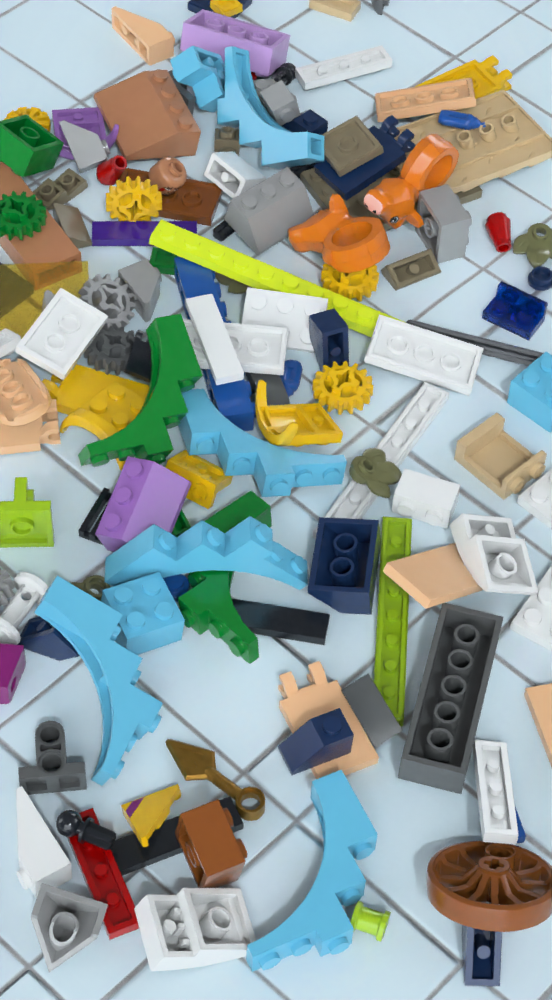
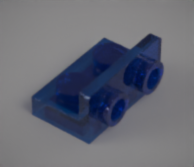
(516, 311)

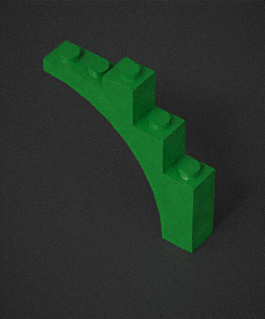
(173, 372)
(210, 601)

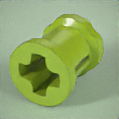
(370, 920)

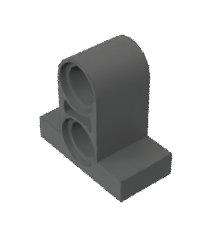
(52, 755)

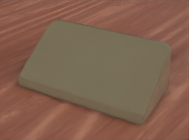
(72, 224)
(411, 269)

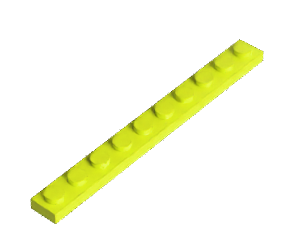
(258, 274)

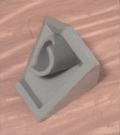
(65, 923)

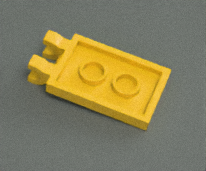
(483, 75)
(84, 384)

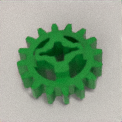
(21, 215)

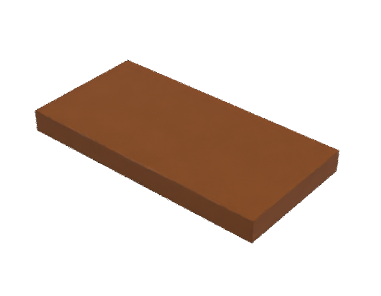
(190, 202)

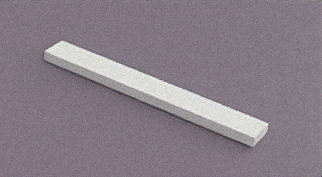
(396, 444)

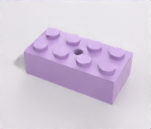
(216, 32)

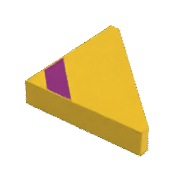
(150, 812)

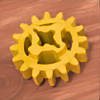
(133, 200)
(350, 284)
(342, 387)

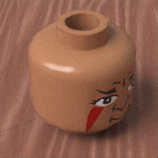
(168, 175)

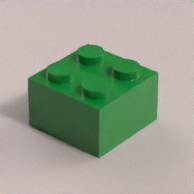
(27, 146)

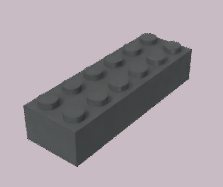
(450, 698)

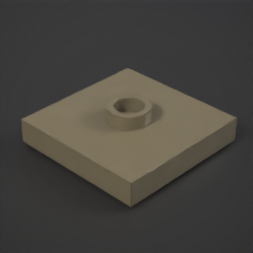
(350, 146)

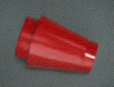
(111, 170)
(499, 230)

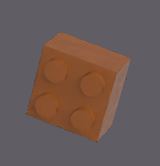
(210, 845)

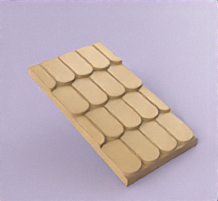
(502, 147)

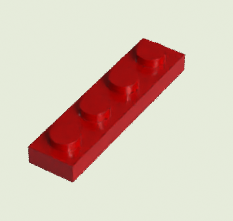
(105, 883)

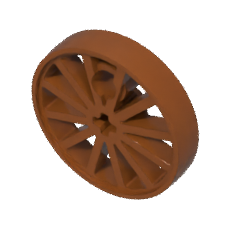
(481, 872)

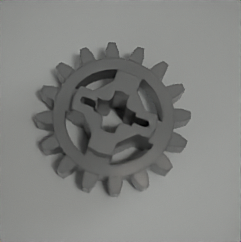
(110, 350)

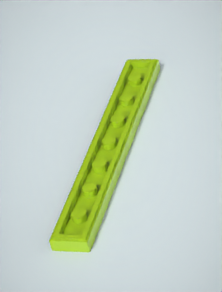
(392, 618)

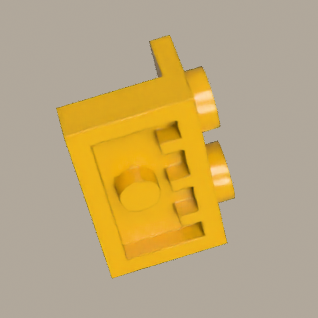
(204, 477)

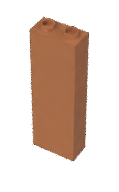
(44, 246)

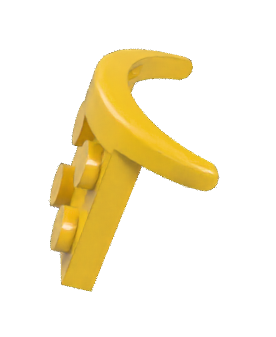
(106, 412)
(294, 423)

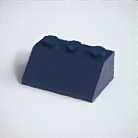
(345, 564)

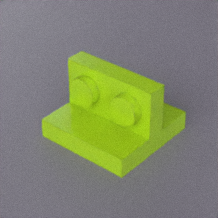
(25, 520)

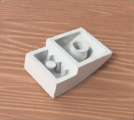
(494, 554)
(194, 927)

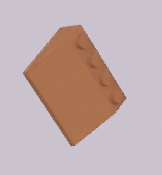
(149, 117)

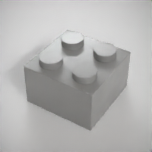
(444, 223)

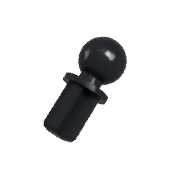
(285, 72)
(71, 824)

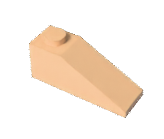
(143, 35)

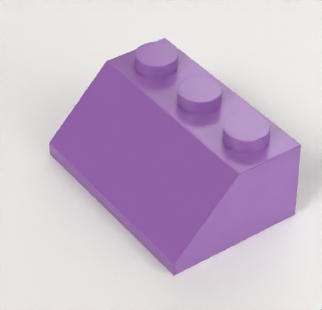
(141, 497)

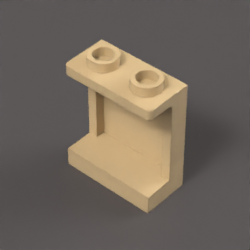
(498, 458)

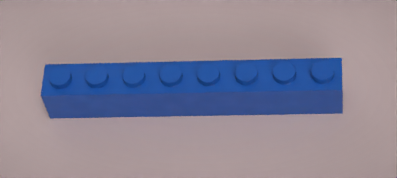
(229, 398)

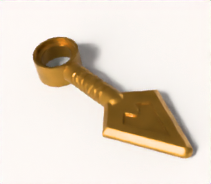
(200, 764)

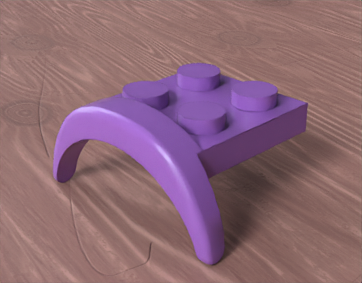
(86, 118)

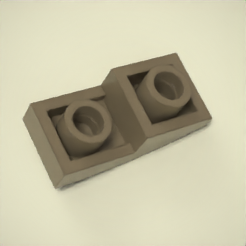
(227, 140)
(62, 190)

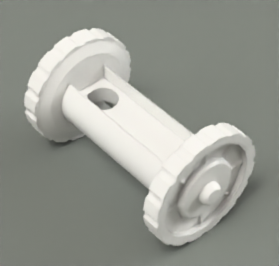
(14, 613)

